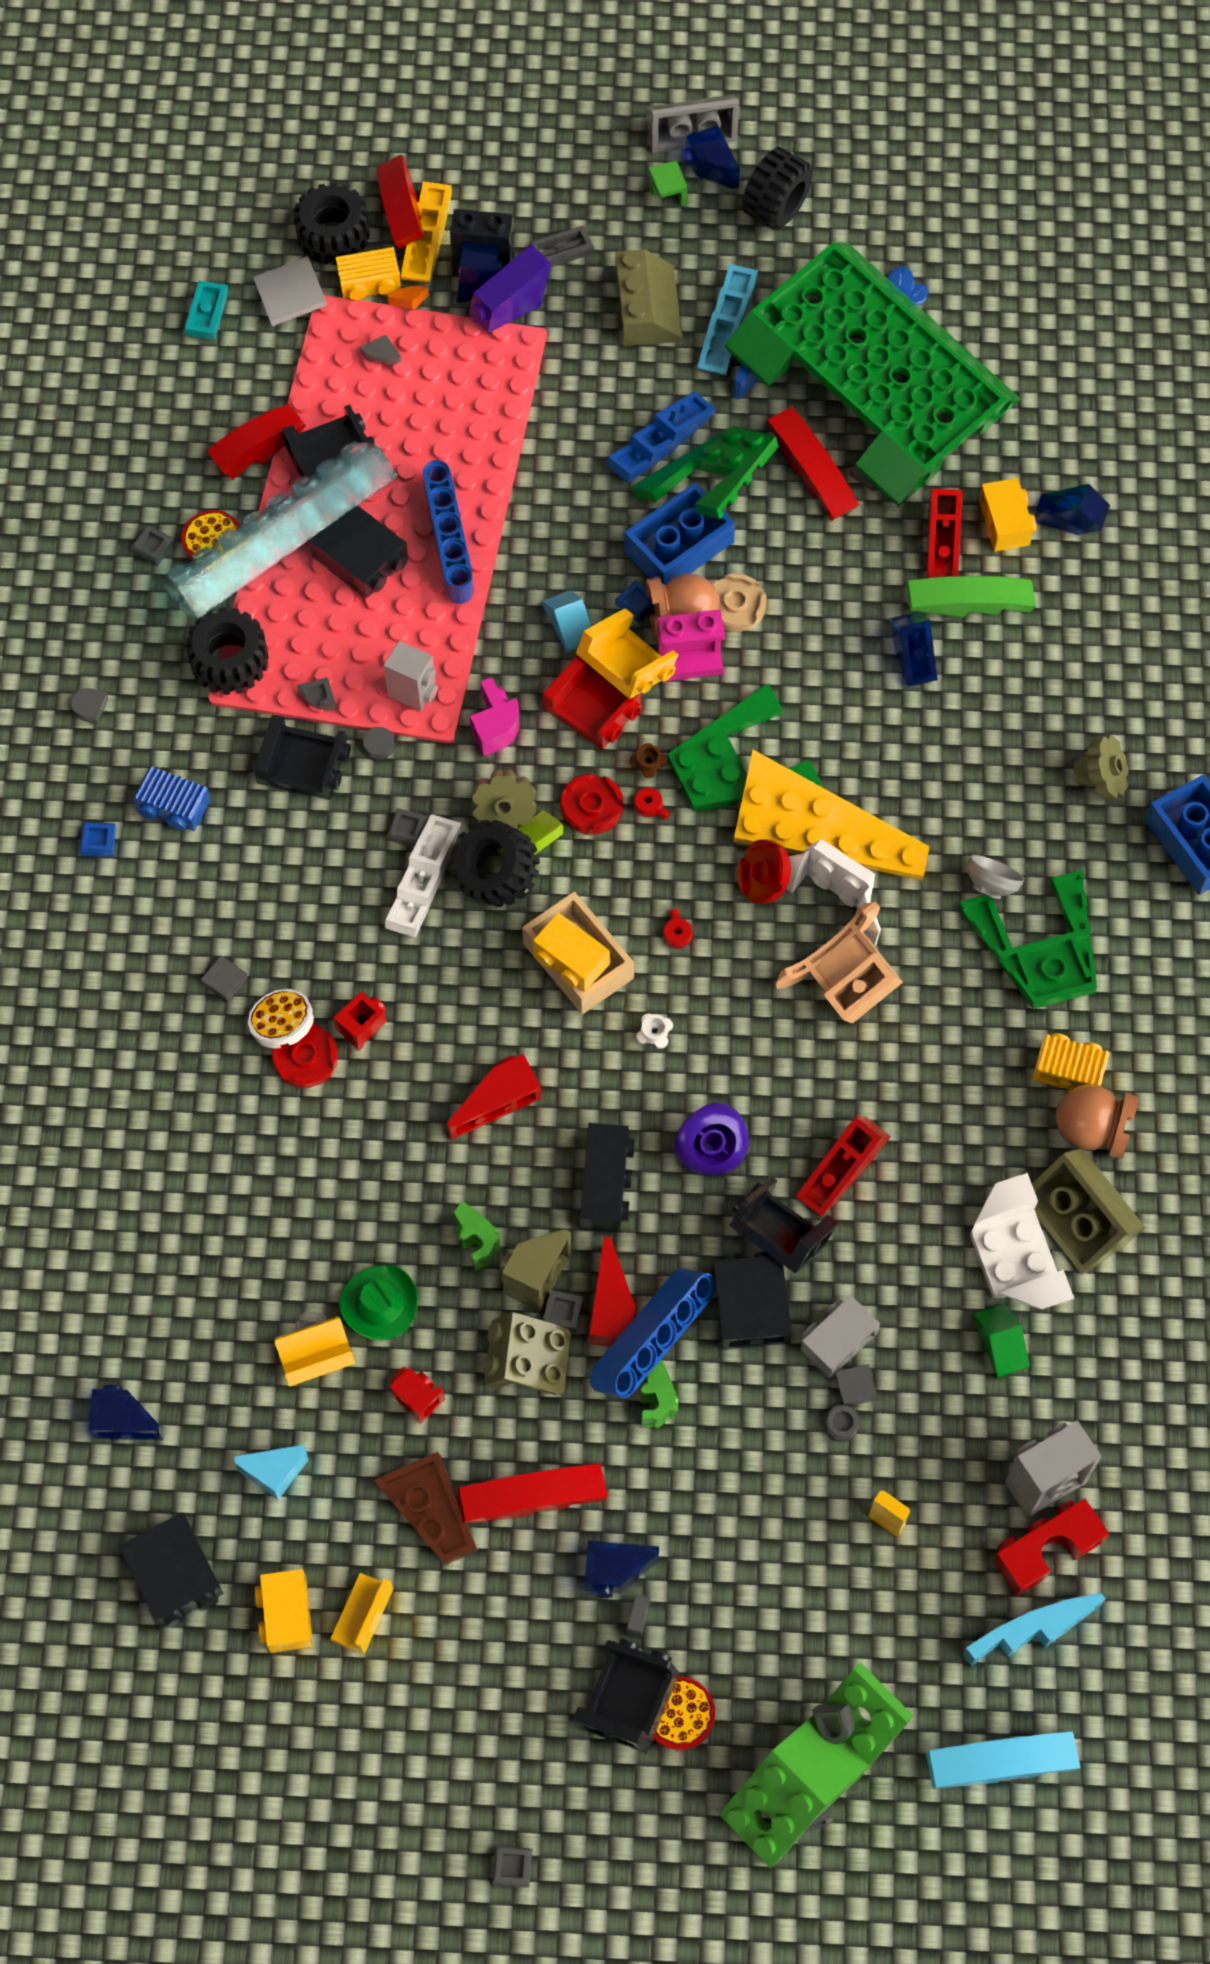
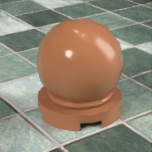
(680, 596)
(1094, 1118)

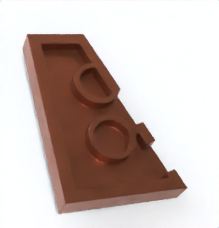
(431, 1506)

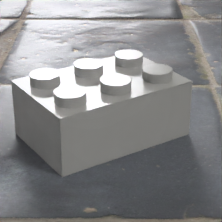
(1052, 1467)

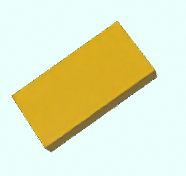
(889, 1513)

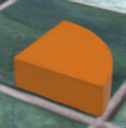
(408, 297)

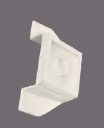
(838, 873)
(1015, 1248)

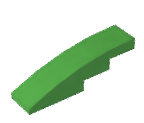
(967, 594)

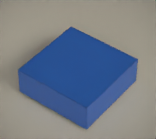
(635, 601)
(98, 839)

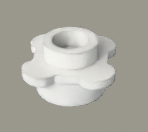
(657, 1022)

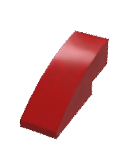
(254, 440)

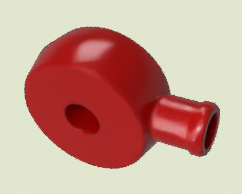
(650, 809)
(676, 925)

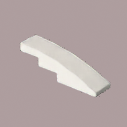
(423, 875)

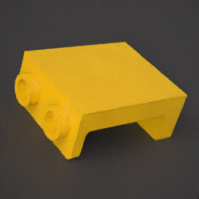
(624, 656)

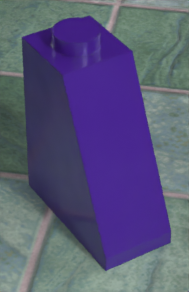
(511, 291)

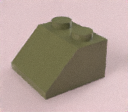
(535, 1267)

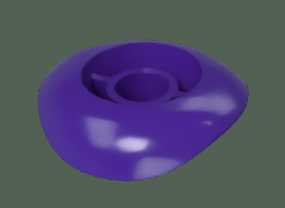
(712, 1140)

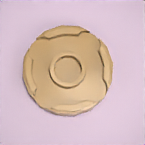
(740, 602)

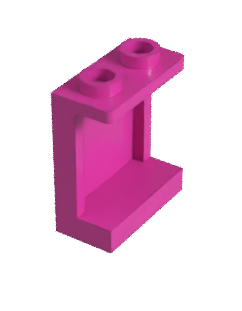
(696, 641)

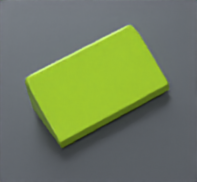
(542, 831)

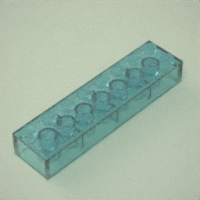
(278, 528)

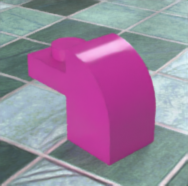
(497, 724)

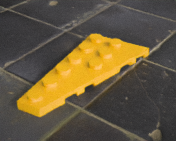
(799, 813)

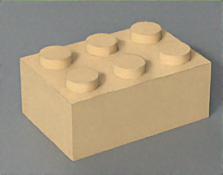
(611, 979)

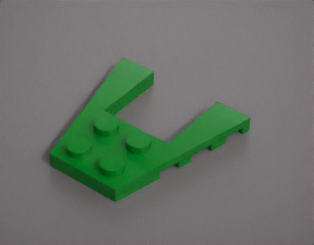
(729, 454)
(710, 766)
(1049, 968)

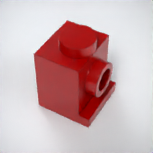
(357, 1009)
(416, 1393)

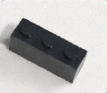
(606, 1177)

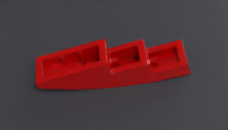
(400, 201)
(812, 462)
(531, 1493)

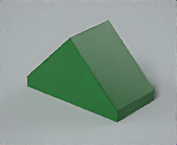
(1002, 1340)

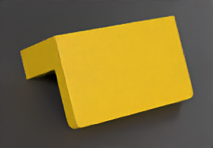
(314, 1351)
(362, 1613)

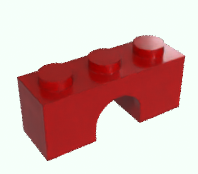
(1074, 1527)

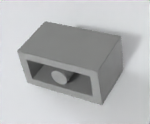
(410, 676)
(839, 1336)

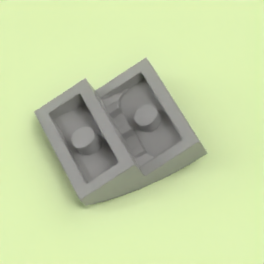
(290, 291)

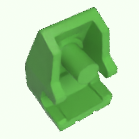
(477, 1231)
(659, 1390)

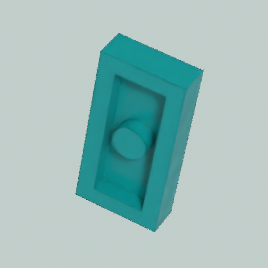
(206, 310)

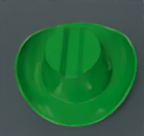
(379, 1302)

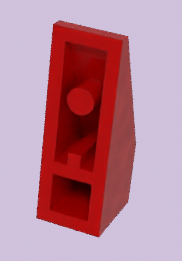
(944, 532)
(501, 1092)
(843, 1164)
(613, 1301)

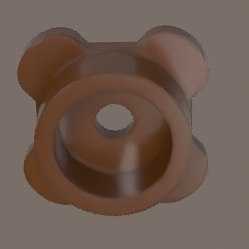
(648, 751)

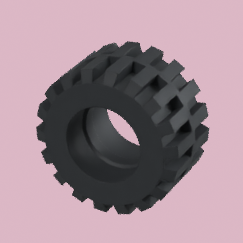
(777, 188)
(329, 205)
(221, 630)
(474, 853)

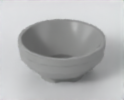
(993, 877)

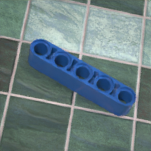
(451, 543)
(652, 1333)

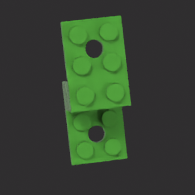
(810, 1773)

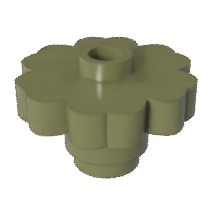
(1103, 768)
(504, 799)

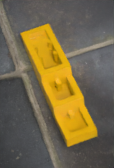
(423, 253)

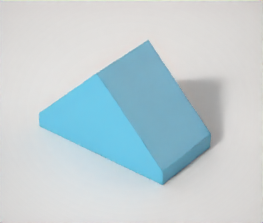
(568, 618)
(273, 1468)

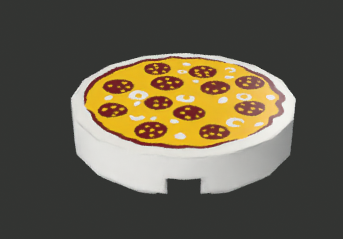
(280, 1018)

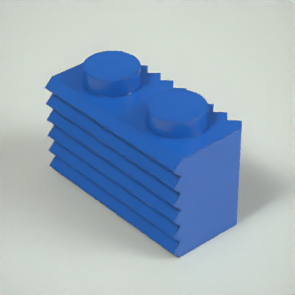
(171, 799)

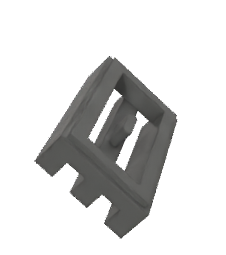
(564, 251)

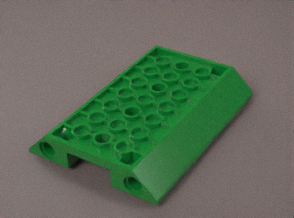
(896, 341)

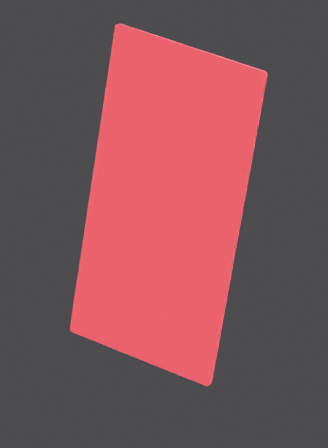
(449, 400)

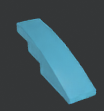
(727, 317)
(1044, 1623)
(1002, 1760)

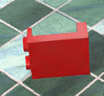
(590, 703)

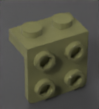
(527, 1354)

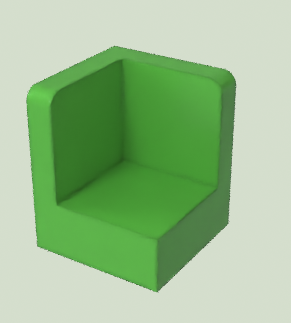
(668, 180)

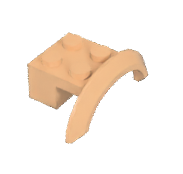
(848, 968)

